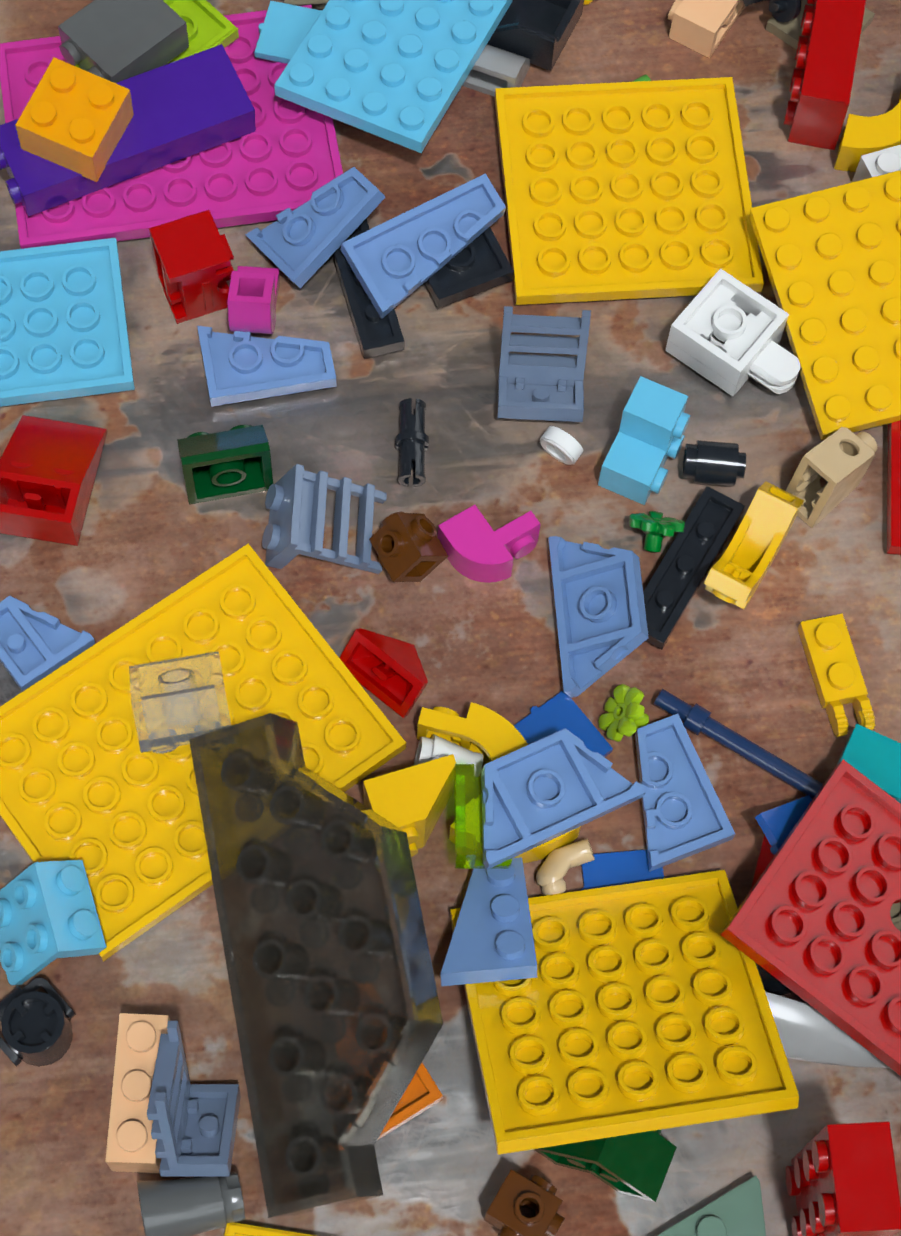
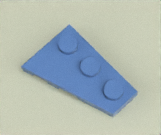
(314, 231)
(259, 368)
(679, 800)

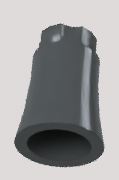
(190, 1205)

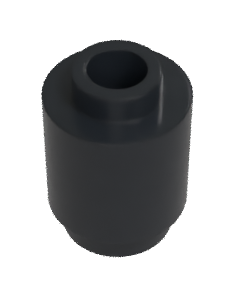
(713, 463)

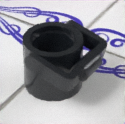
(35, 1024)

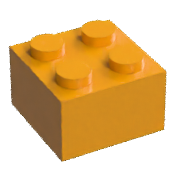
(75, 119)

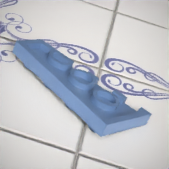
(415, 245)

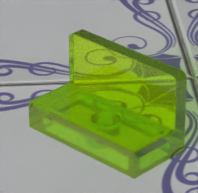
(469, 820)

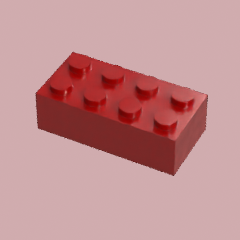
(824, 71)
(846, 1183)

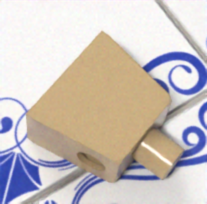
(841, 462)

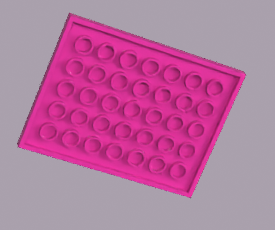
(236, 181)

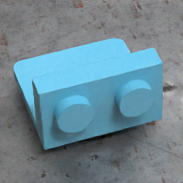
(47, 917)

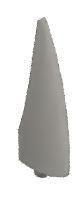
(814, 1038)

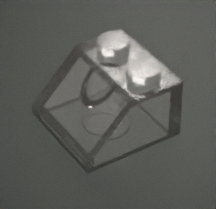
(178, 700)

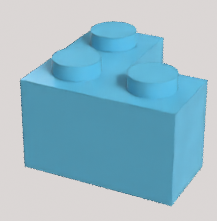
(647, 436)

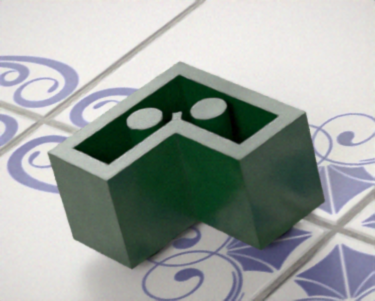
(627, 1163)

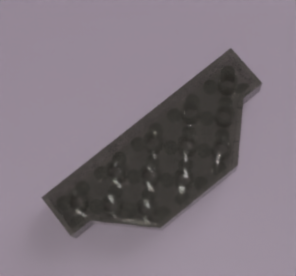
(318, 958)

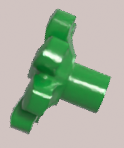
(655, 528)

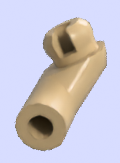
(559, 862)

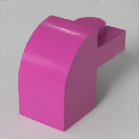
(253, 299)
(485, 553)

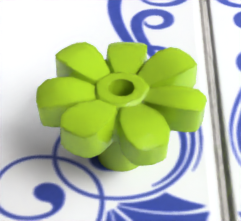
(624, 713)

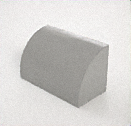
(497, 70)

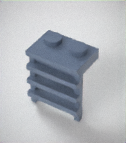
(542, 384)
(298, 519)
(190, 1121)

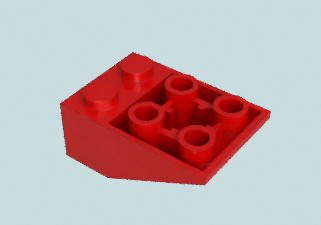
(48, 479)

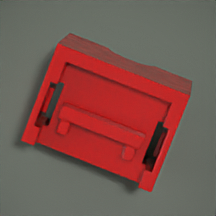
(192, 265)

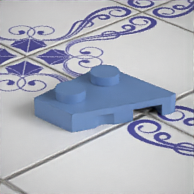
(35, 642)

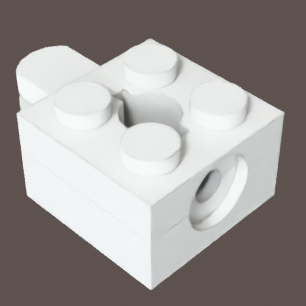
(751, 336)

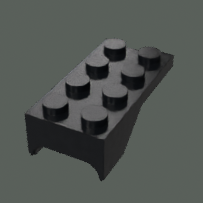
(537, 29)

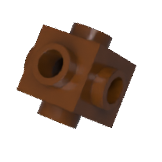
(408, 546)
(521, 1193)

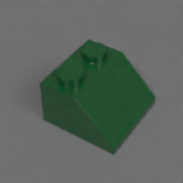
(226, 463)

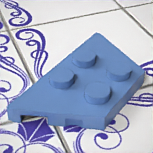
(596, 609)
(545, 794)

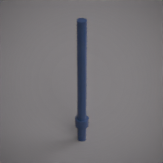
(698, 720)

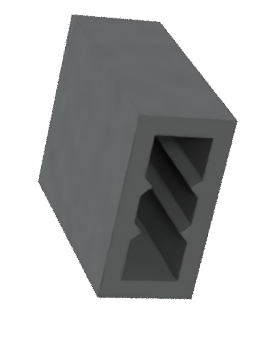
(123, 37)

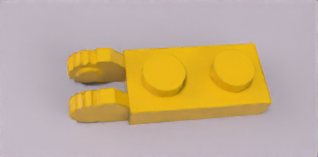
(836, 671)

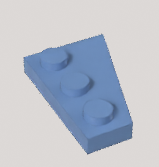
(492, 930)

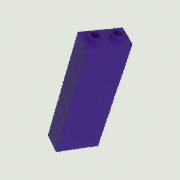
(175, 115)

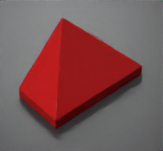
(386, 668)

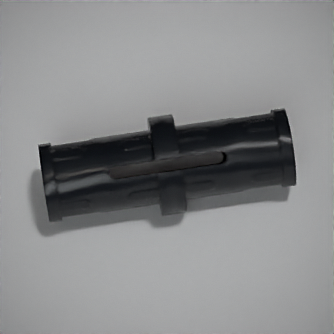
(412, 442)

